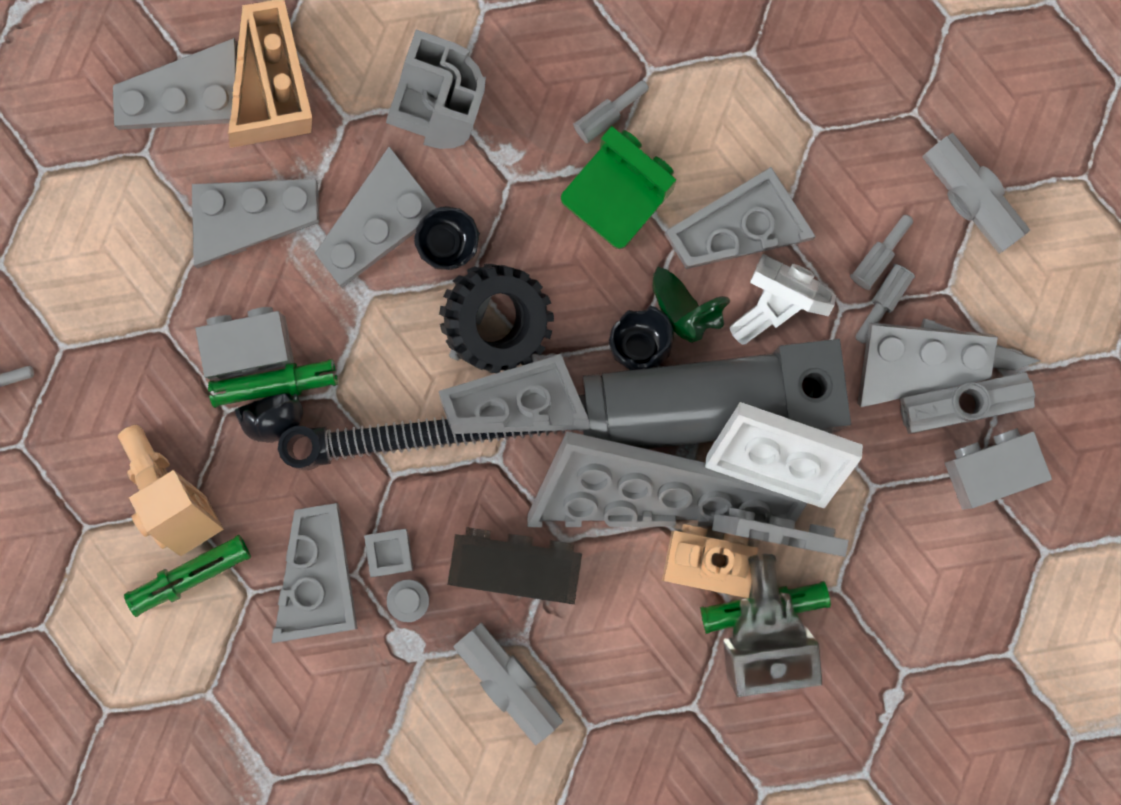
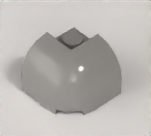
(437, 92)

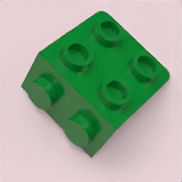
(619, 188)

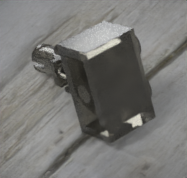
(769, 642)

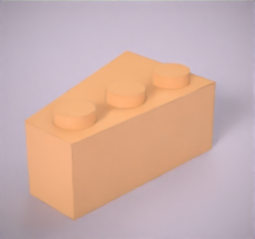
(268, 79)

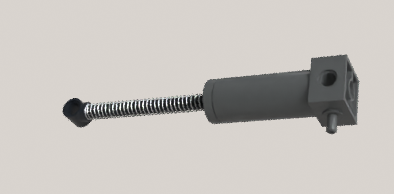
(639, 406)

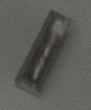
(515, 566)

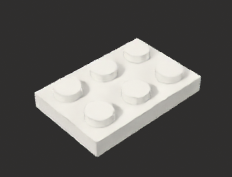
(783, 455)

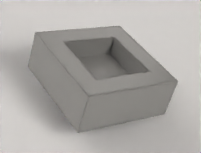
(388, 552)

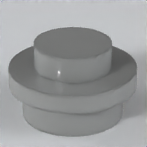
(407, 600)

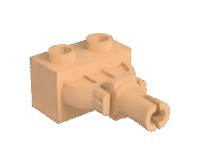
(166, 502)
(709, 562)

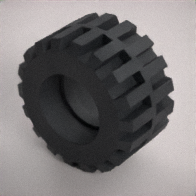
(529, 324)

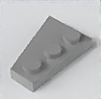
(180, 93)
(248, 213)
(375, 220)
(740, 223)
(921, 360)
(517, 400)
(781, 532)
(316, 579)

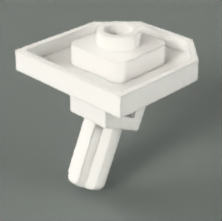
(783, 295)

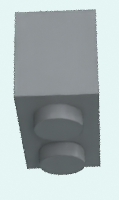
(244, 344)
(997, 470)

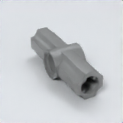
(975, 193)
(991, 399)
(508, 684)

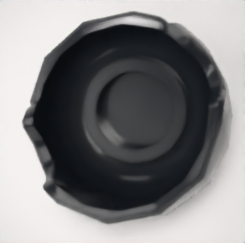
(446, 238)
(642, 338)
(270, 417)

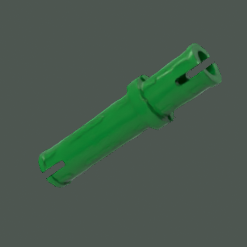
(272, 383)
(143, 599)
(803, 600)

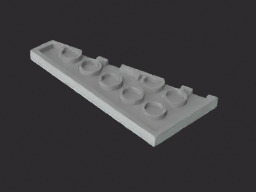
(644, 489)

